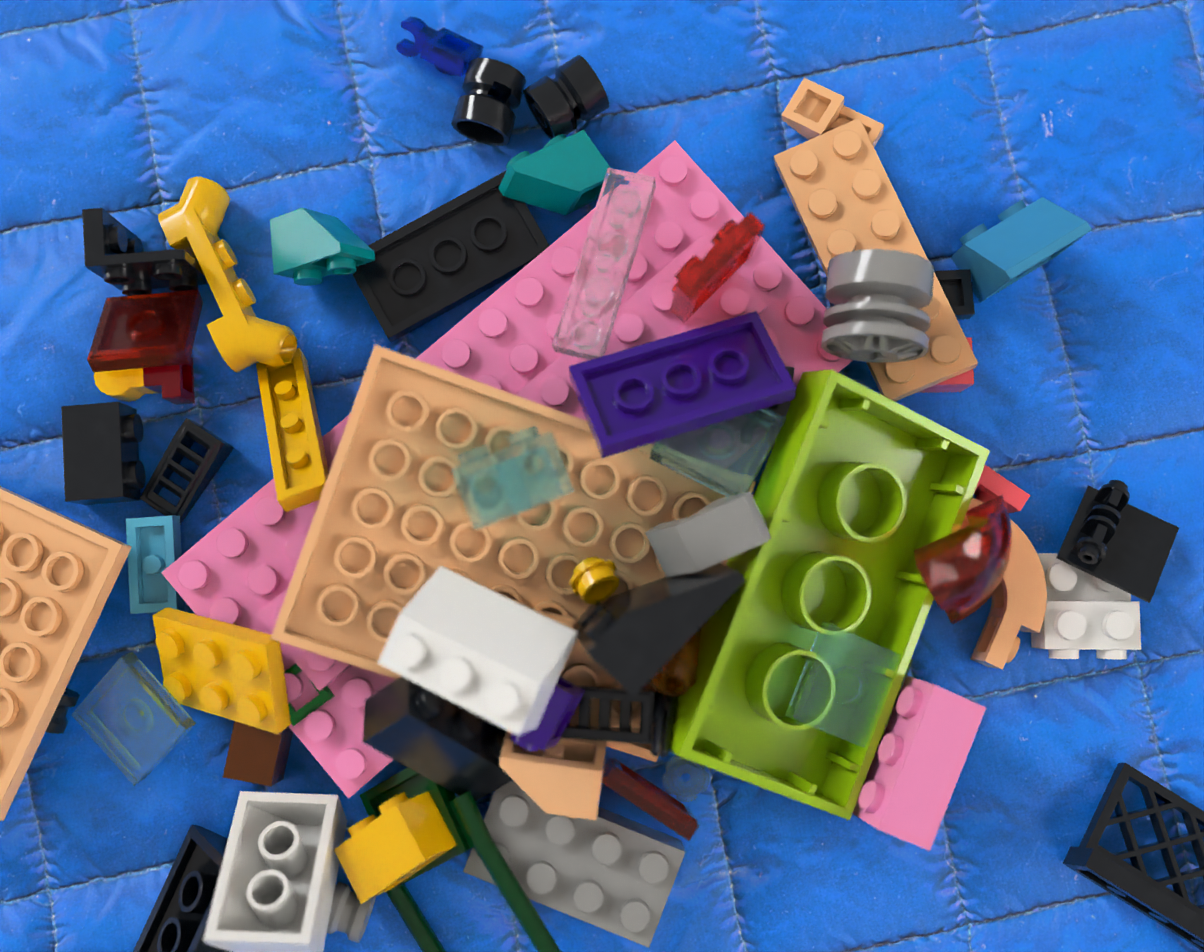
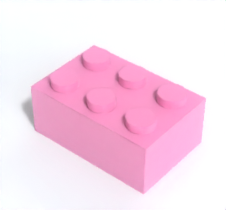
(918, 762)

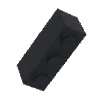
(435, 738)

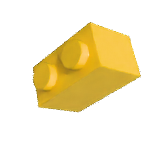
(393, 845)

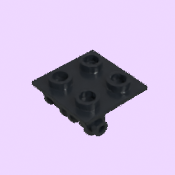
(1118, 541)

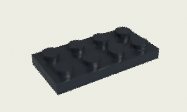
(448, 257)

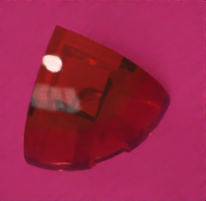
(969, 563)

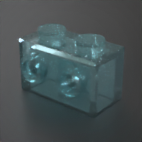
(512, 477)

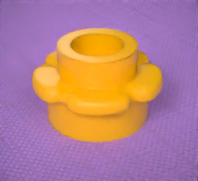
(594, 580)

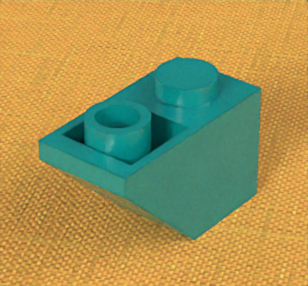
(559, 176)
(315, 246)

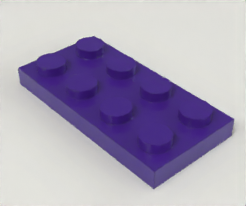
(680, 383)

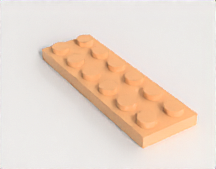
(852, 207)

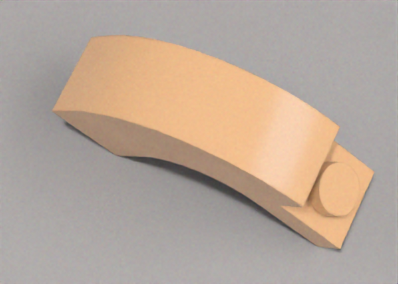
(1016, 603)

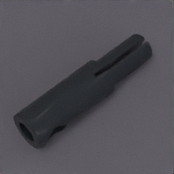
(663, 718)

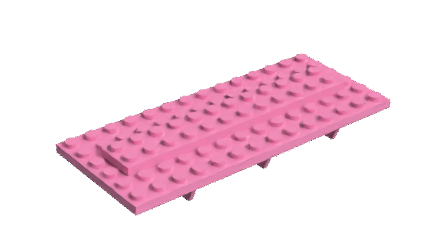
(505, 342)

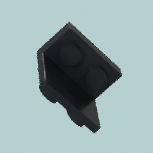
(121, 260)

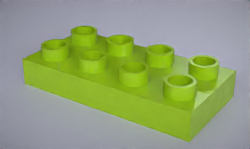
(846, 507)

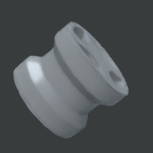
(348, 914)

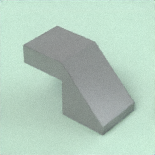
(709, 535)

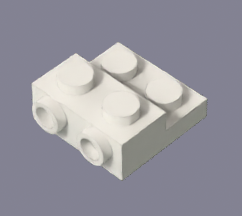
(1085, 614)

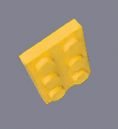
(222, 669)

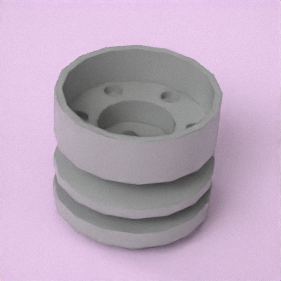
(878, 306)

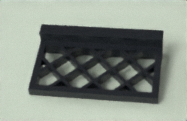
(1131, 882)

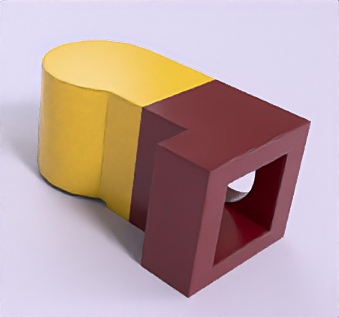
(128, 385)

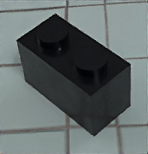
(102, 453)

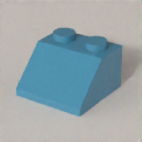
(1017, 244)

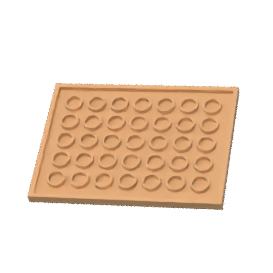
(399, 516)

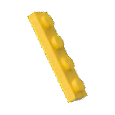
(293, 432)

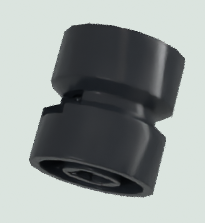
(490, 97)
(567, 97)

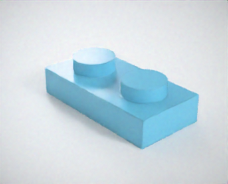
(154, 548)

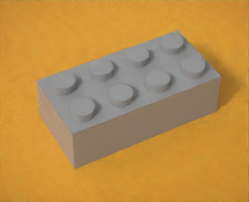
(590, 869)

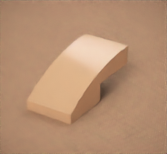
(819, 110)

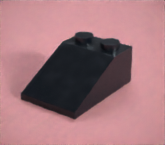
(650, 623)

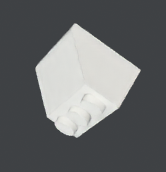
(479, 650)
(277, 873)

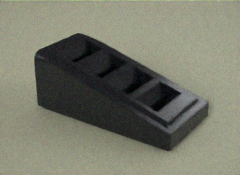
(178, 449)
(604, 731)

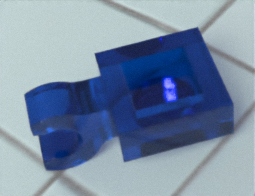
(443, 48)

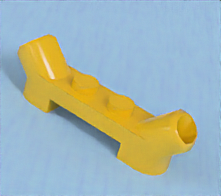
(238, 333)

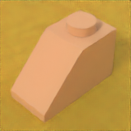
(560, 779)

